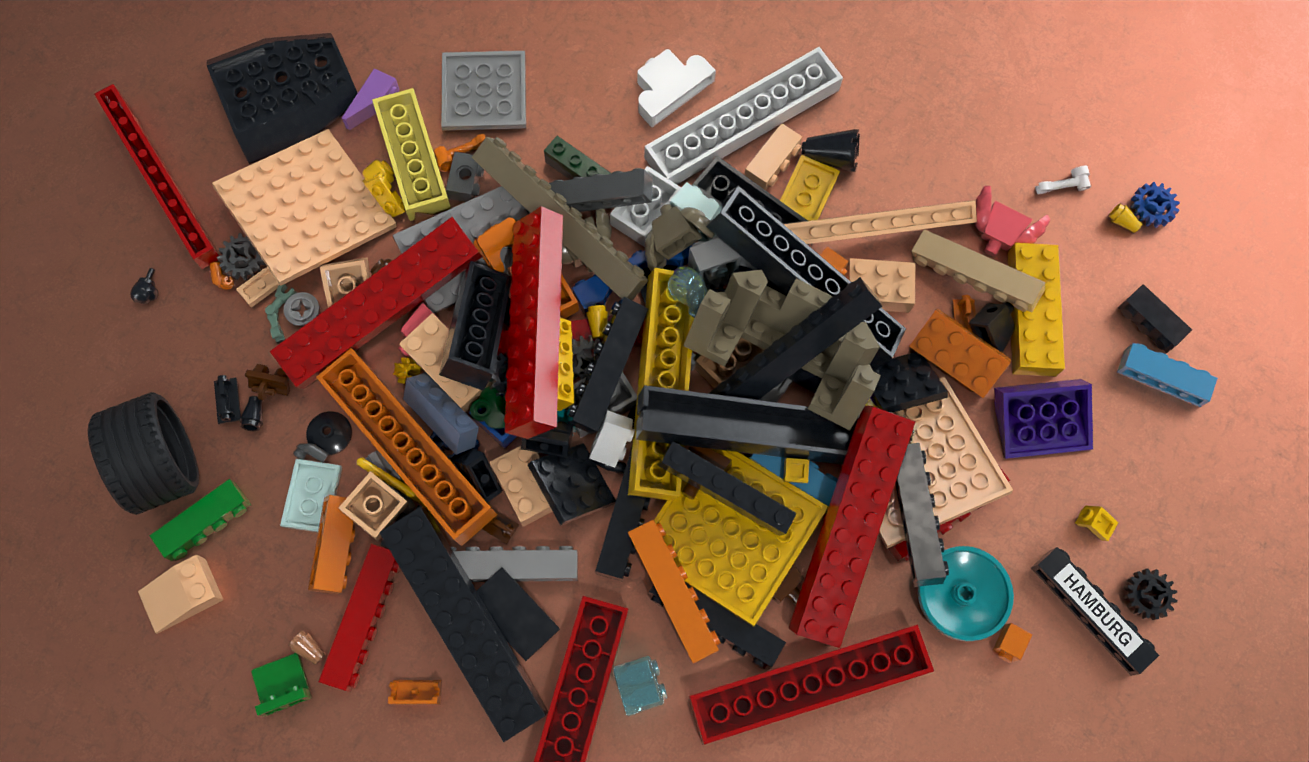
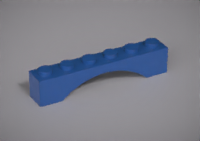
(596, 292)

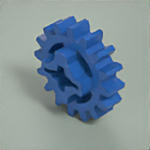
(1155, 204)

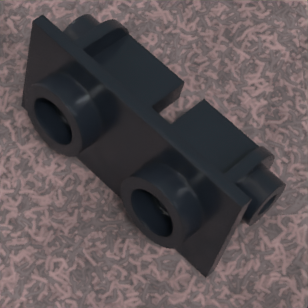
(227, 399)

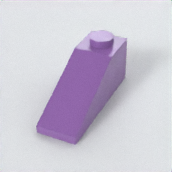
(362, 107)

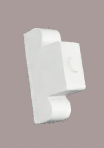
(670, 84)

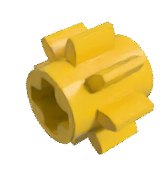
(406, 369)

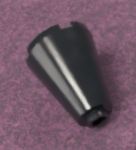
(834, 149)

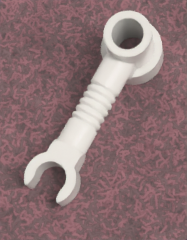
(1078, 179)

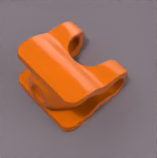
(492, 242)

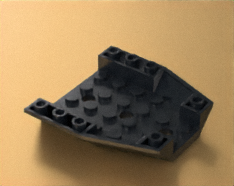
(285, 112)

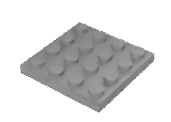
(483, 90)

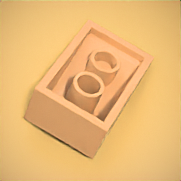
(343, 277)
(180, 593)

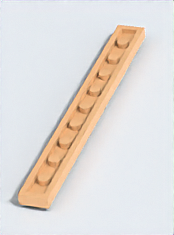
(884, 222)

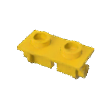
(388, 200)

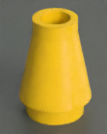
(1125, 218)
(597, 318)

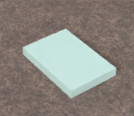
(306, 493)

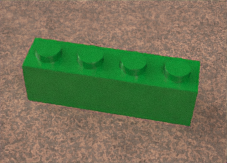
(200, 521)

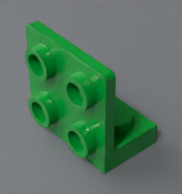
(280, 685)

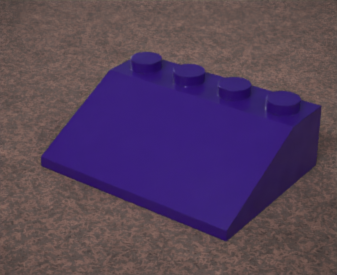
(1045, 418)

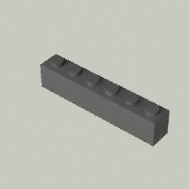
(606, 190)

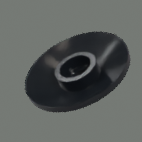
(337, 439)

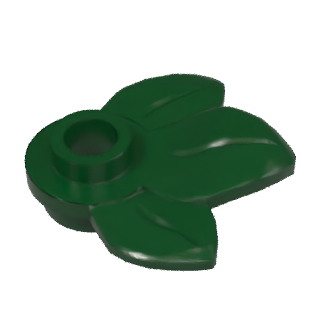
(494, 407)

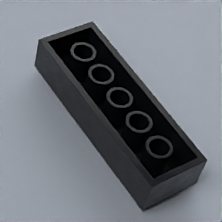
(721, 179)
(476, 326)

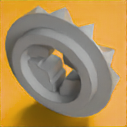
(295, 302)

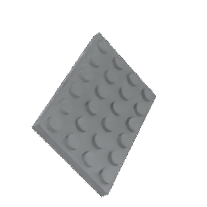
(473, 218)

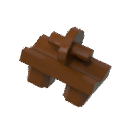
(267, 384)

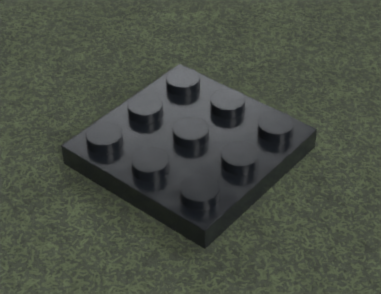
(907, 383)
(572, 484)

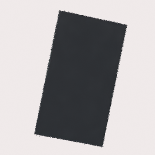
(516, 614)

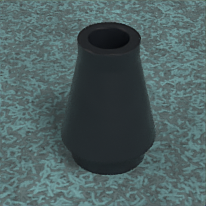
(252, 415)

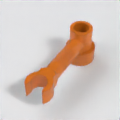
(445, 157)

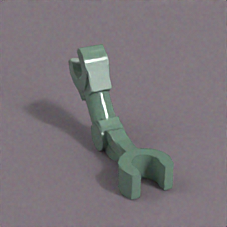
(272, 311)

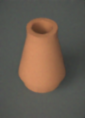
(305, 646)

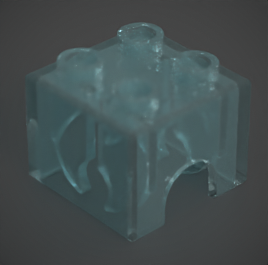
(639, 685)

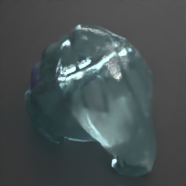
(688, 288)

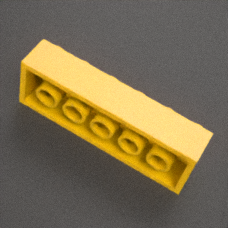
(1038, 335)

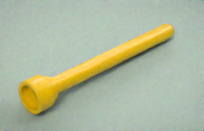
(387, 478)

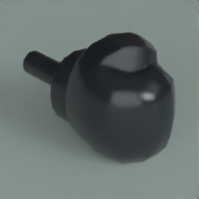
(144, 289)

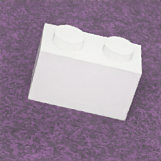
(611, 439)

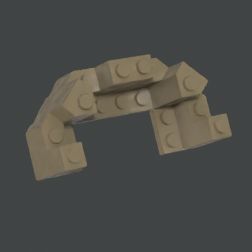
(763, 315)

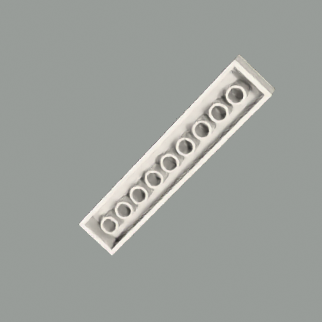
(744, 117)

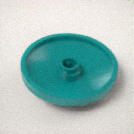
(973, 597)

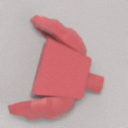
(1003, 225)

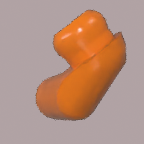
(219, 279)

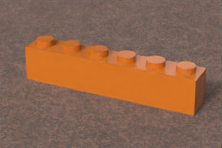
(673, 591)

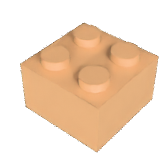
(373, 505)

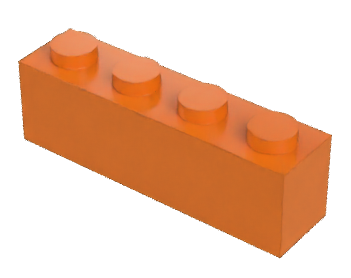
(332, 548)

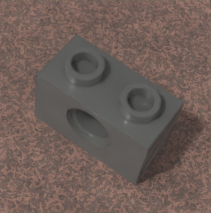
(462, 189)

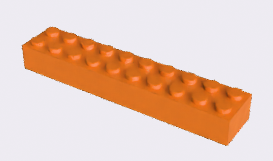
(407, 447)

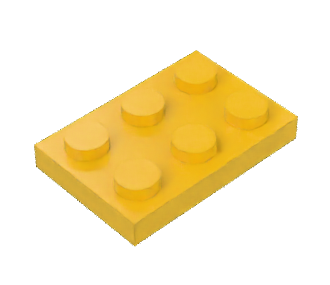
(809, 188)

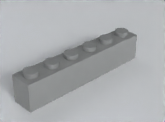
(520, 563)

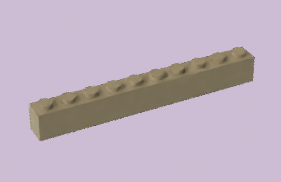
(577, 235)

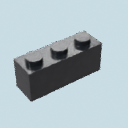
(1155, 319)

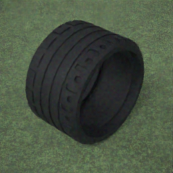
(143, 453)

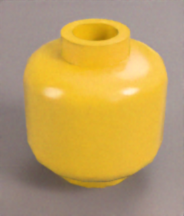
(376, 167)

